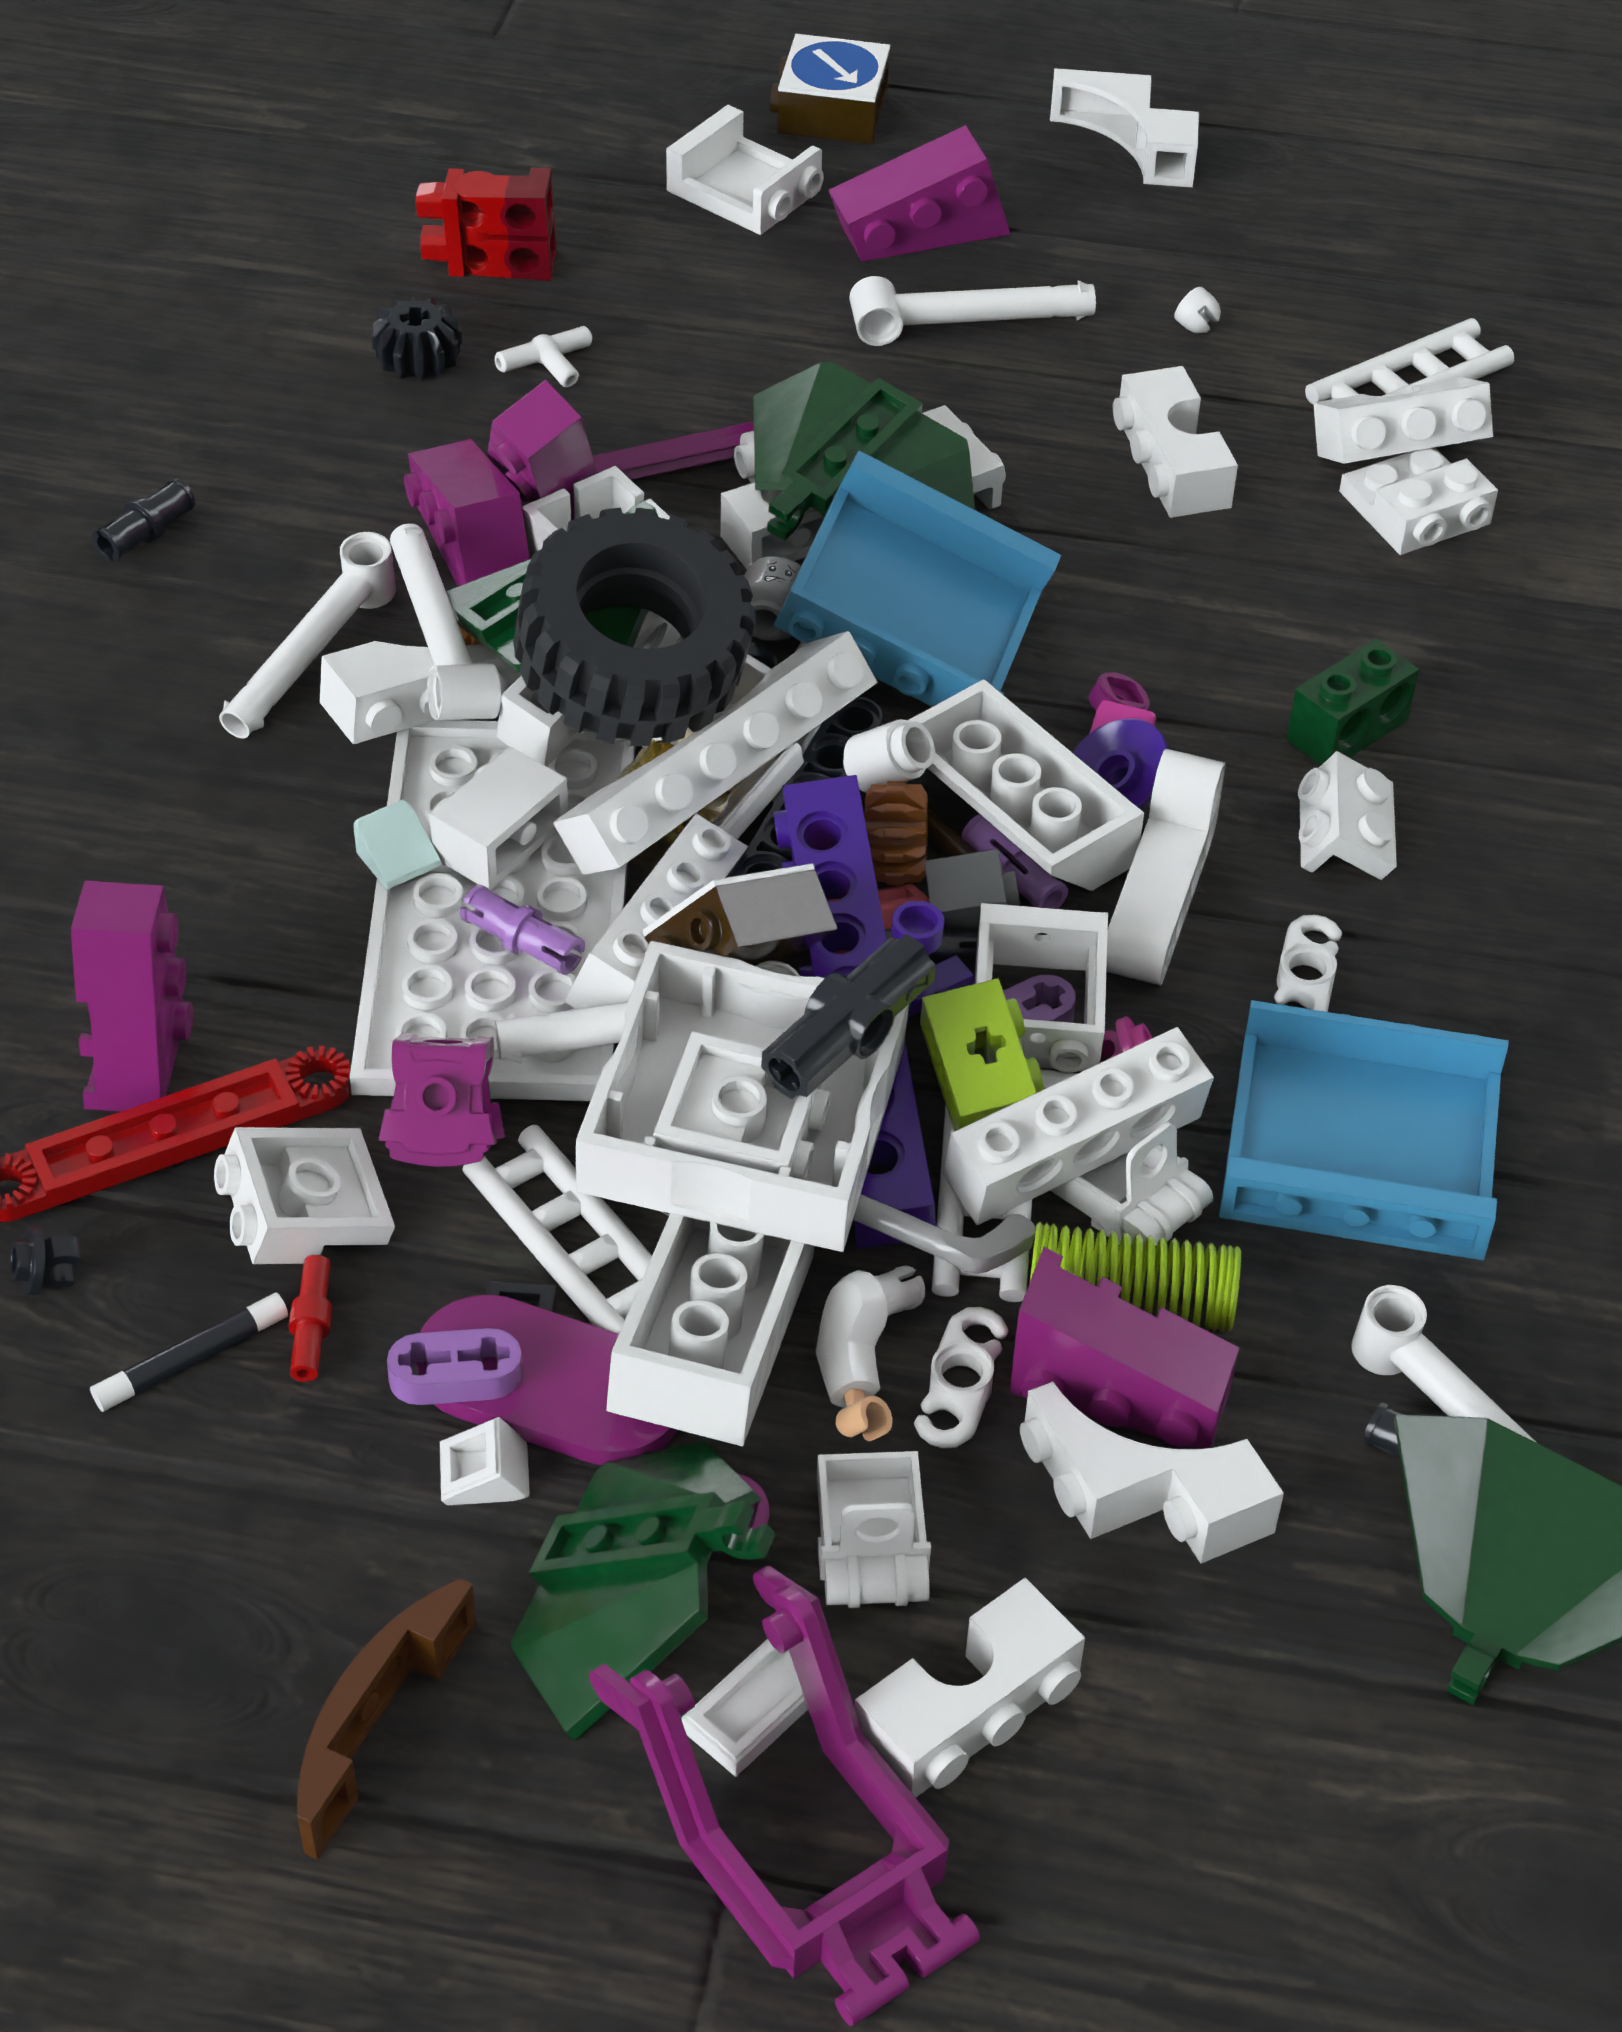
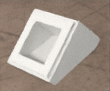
(484, 1465)

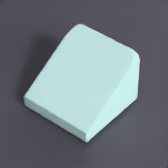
(395, 844)

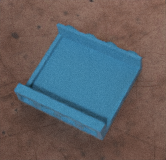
(917, 584)
(1365, 1130)

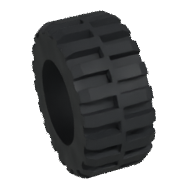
(647, 566)

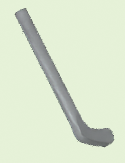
(972, 1255)

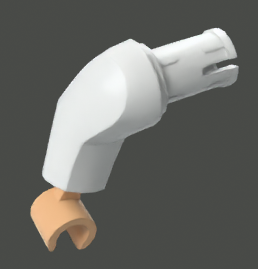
(847, 1342)

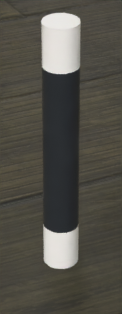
(188, 1352)

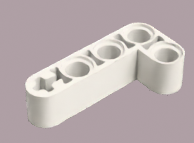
(1165, 866)

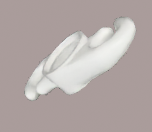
(1301, 951)
(965, 1402)

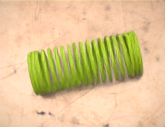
(1223, 1271)

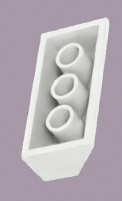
(1032, 787)

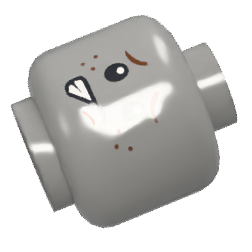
(770, 584)

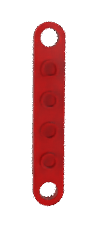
(169, 1130)

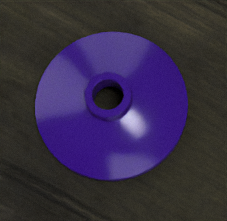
(1125, 756)

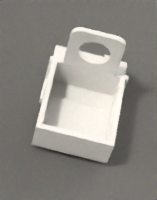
(1141, 1190)
(872, 1529)

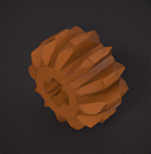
(897, 831)

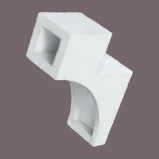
(1119, 108)
(1207, 1495)

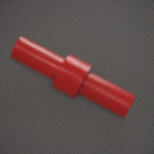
(310, 1318)

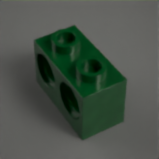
(1352, 703)

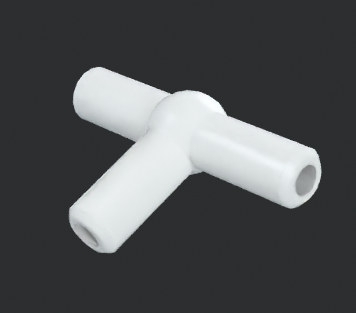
(547, 351)

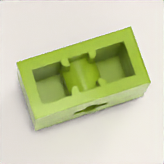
(973, 1022)

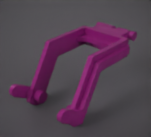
(872, 1918)

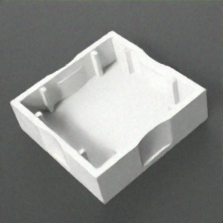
(739, 1002)

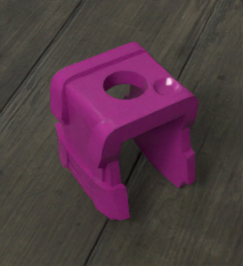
(441, 1101)

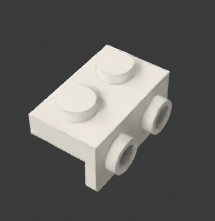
(1347, 815)

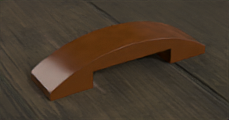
(418, 1639)

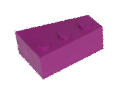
(922, 200)
(541, 445)
(467, 509)
(132, 992)
(1120, 1360)

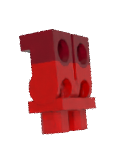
(490, 224)

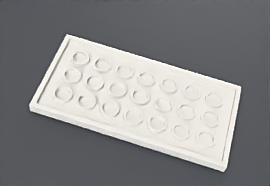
(453, 979)

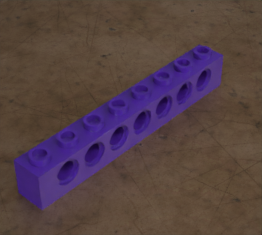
(832, 818)

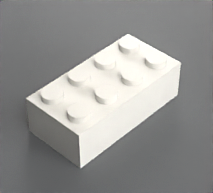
(706, 1328)

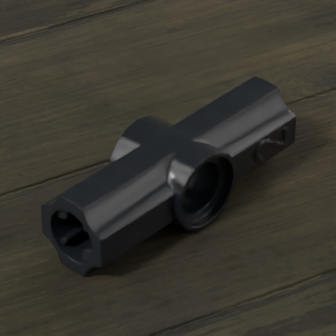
(848, 1016)

